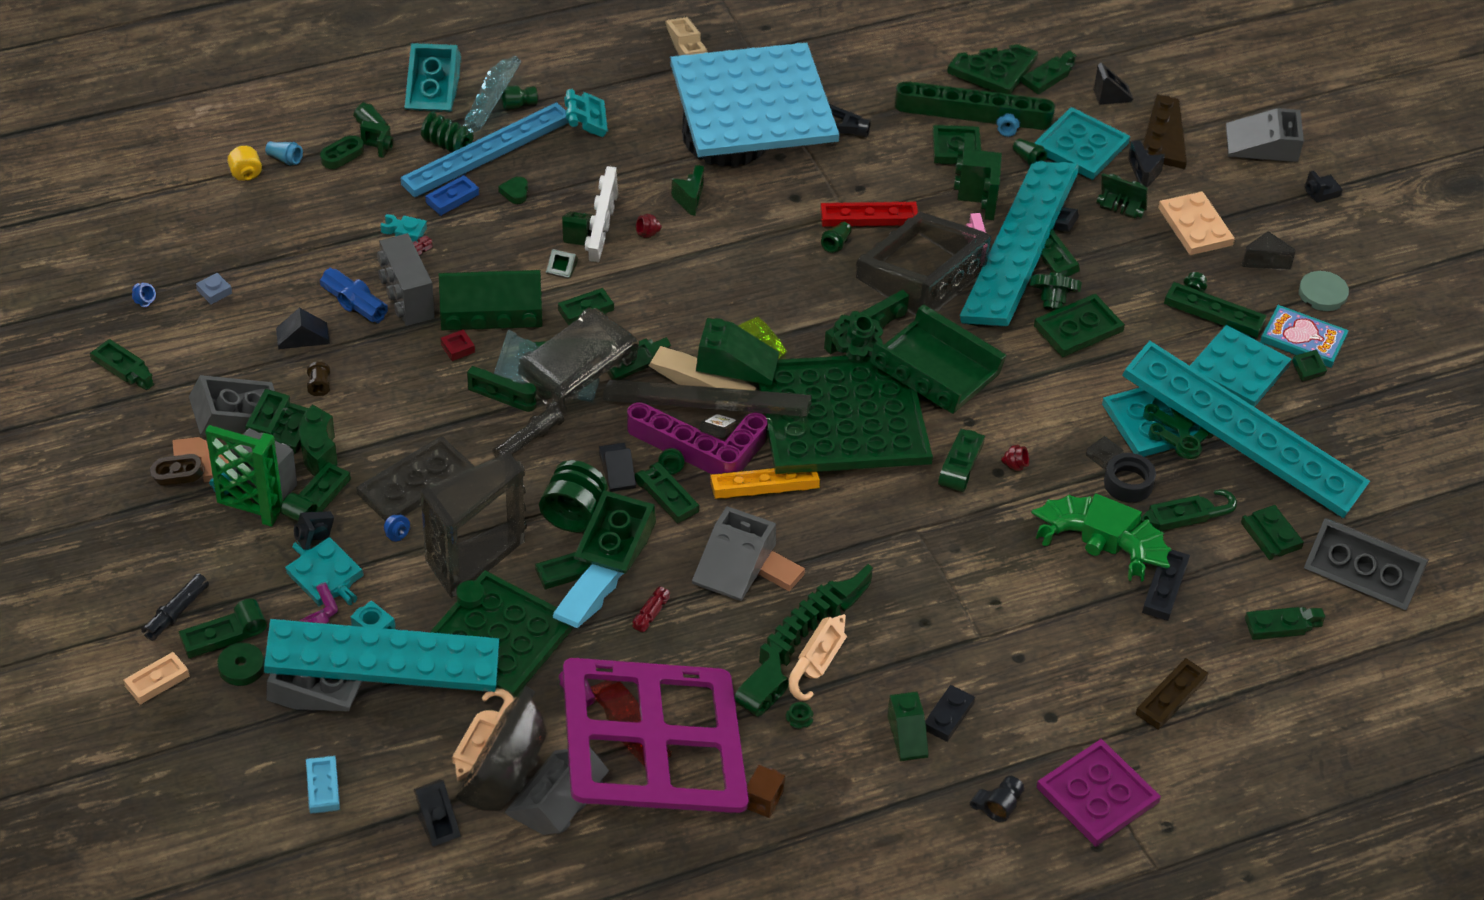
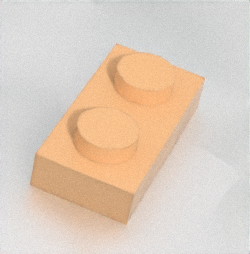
(156, 678)

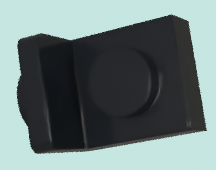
(1323, 187)
(313, 527)

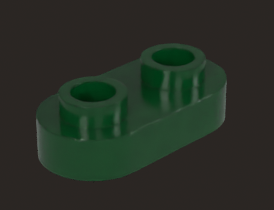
(342, 152)

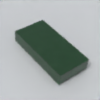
(560, 570)

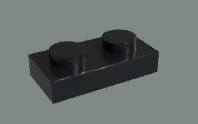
(949, 713)

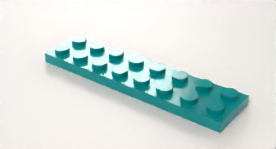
(381, 655)

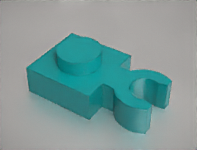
(410, 225)

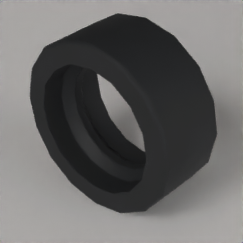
(1129, 492)

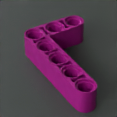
(699, 447)

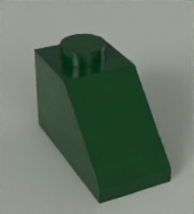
(908, 726)

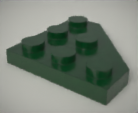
(993, 68)

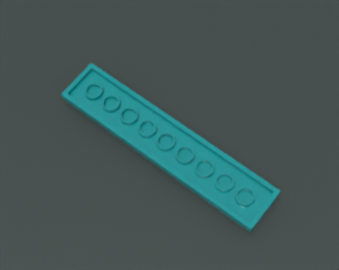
(1019, 244)
(1246, 429)

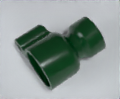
(515, 97)

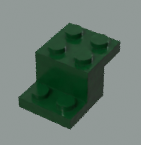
(978, 176)

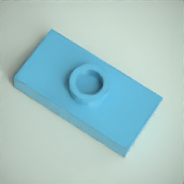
(322, 784)

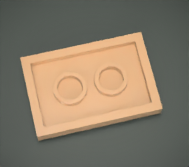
(1196, 223)

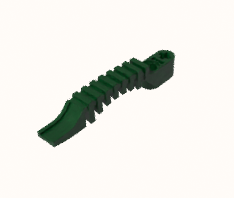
(768, 682)

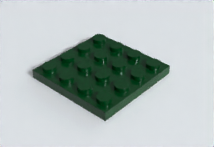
(520, 622)

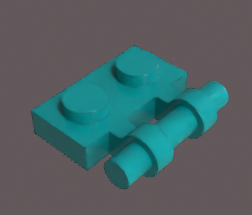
(591, 114)

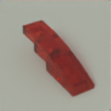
(620, 707)

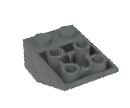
(1267, 136)
(735, 553)

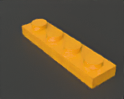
(761, 482)

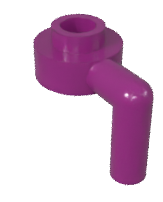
(330, 606)

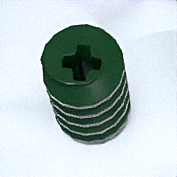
(445, 133)

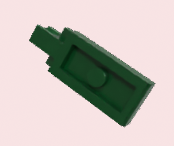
(1049, 73)
(645, 354)
(122, 364)
(1283, 622)

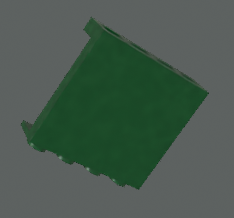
(939, 360)

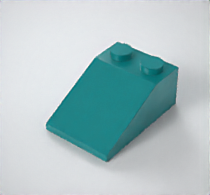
(432, 77)

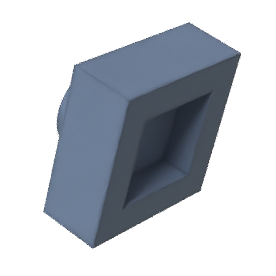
(214, 288)

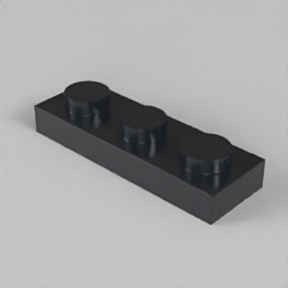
(1166, 586)

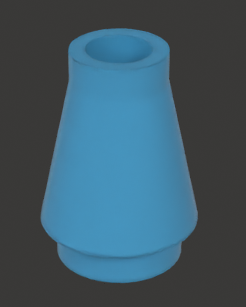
(286, 152)

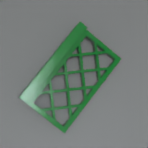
(264, 476)

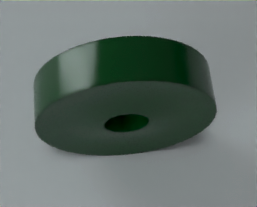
(240, 674)

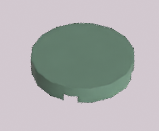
(1323, 290)

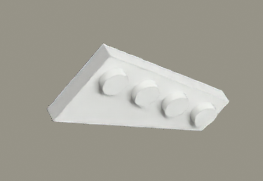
(605, 206)

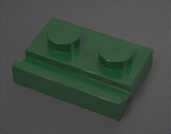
(1272, 532)

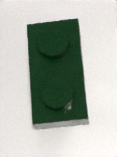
(573, 307)

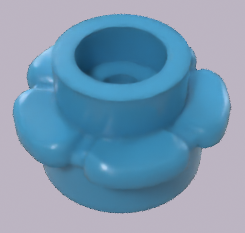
(1008, 130)

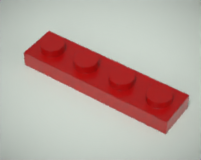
(867, 213)

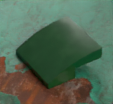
(277, 417)

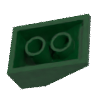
(735, 353)
(616, 532)

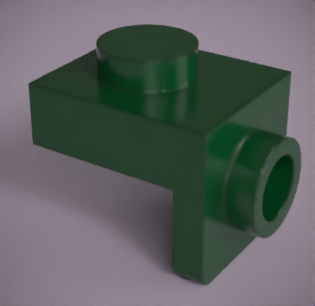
(377, 136)

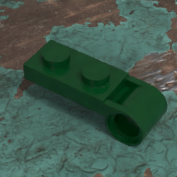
(961, 460)
(317, 493)
(224, 631)

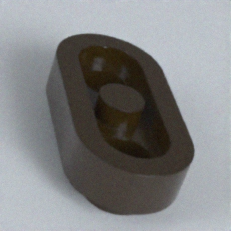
(180, 469)

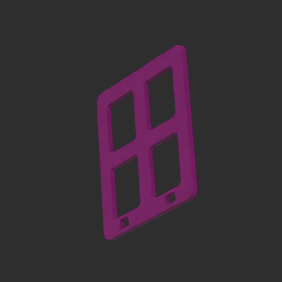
(654, 736)

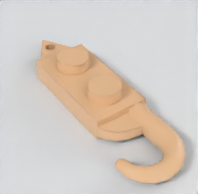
(818, 654)
(478, 734)

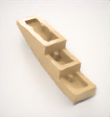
(685, 37)
(682, 370)

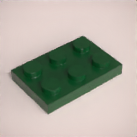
(1079, 325)

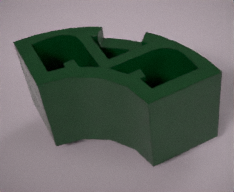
(316, 439)

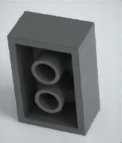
(406, 279)

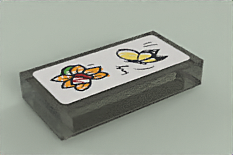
(718, 425)

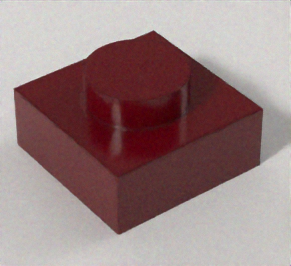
(457, 345)

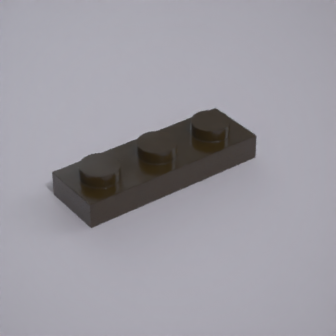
(1171, 693)

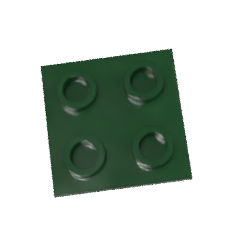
(1129, 193)

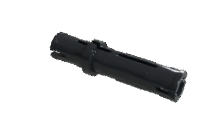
(168, 614)

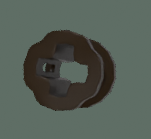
(318, 378)

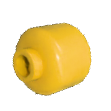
(244, 163)

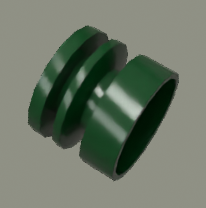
(572, 495)

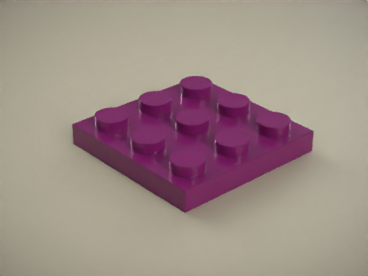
(1098, 792)

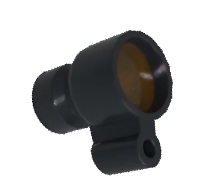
(1000, 801)

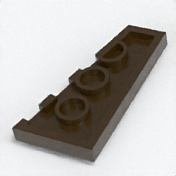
(1166, 132)

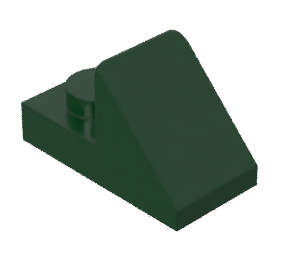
(688, 191)
(576, 227)

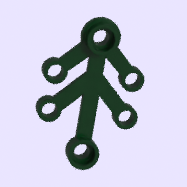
(1186, 444)

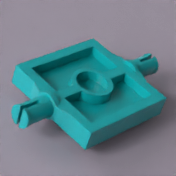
(325, 564)

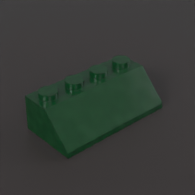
(490, 300)

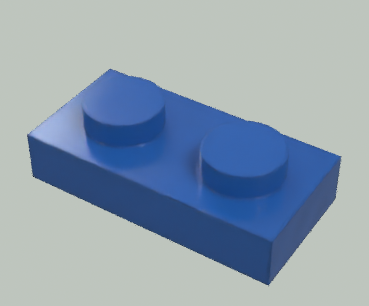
(452, 195)

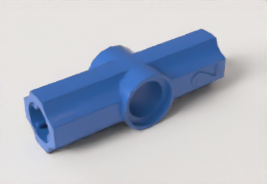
(354, 295)

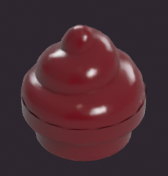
(647, 225)
(1016, 457)

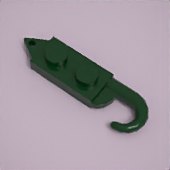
(1188, 511)

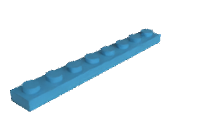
(484, 150)

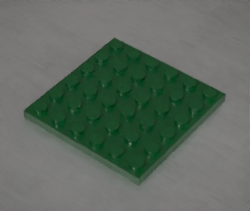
(854, 418)

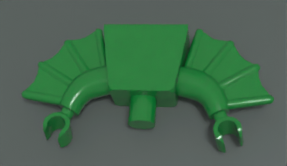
(1105, 527)

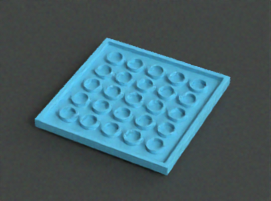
(753, 99)

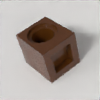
(765, 790)

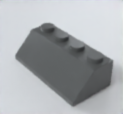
(1366, 563)

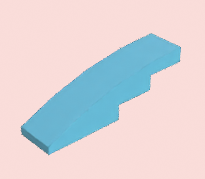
(587, 595)

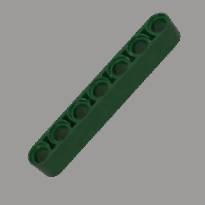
(973, 105)

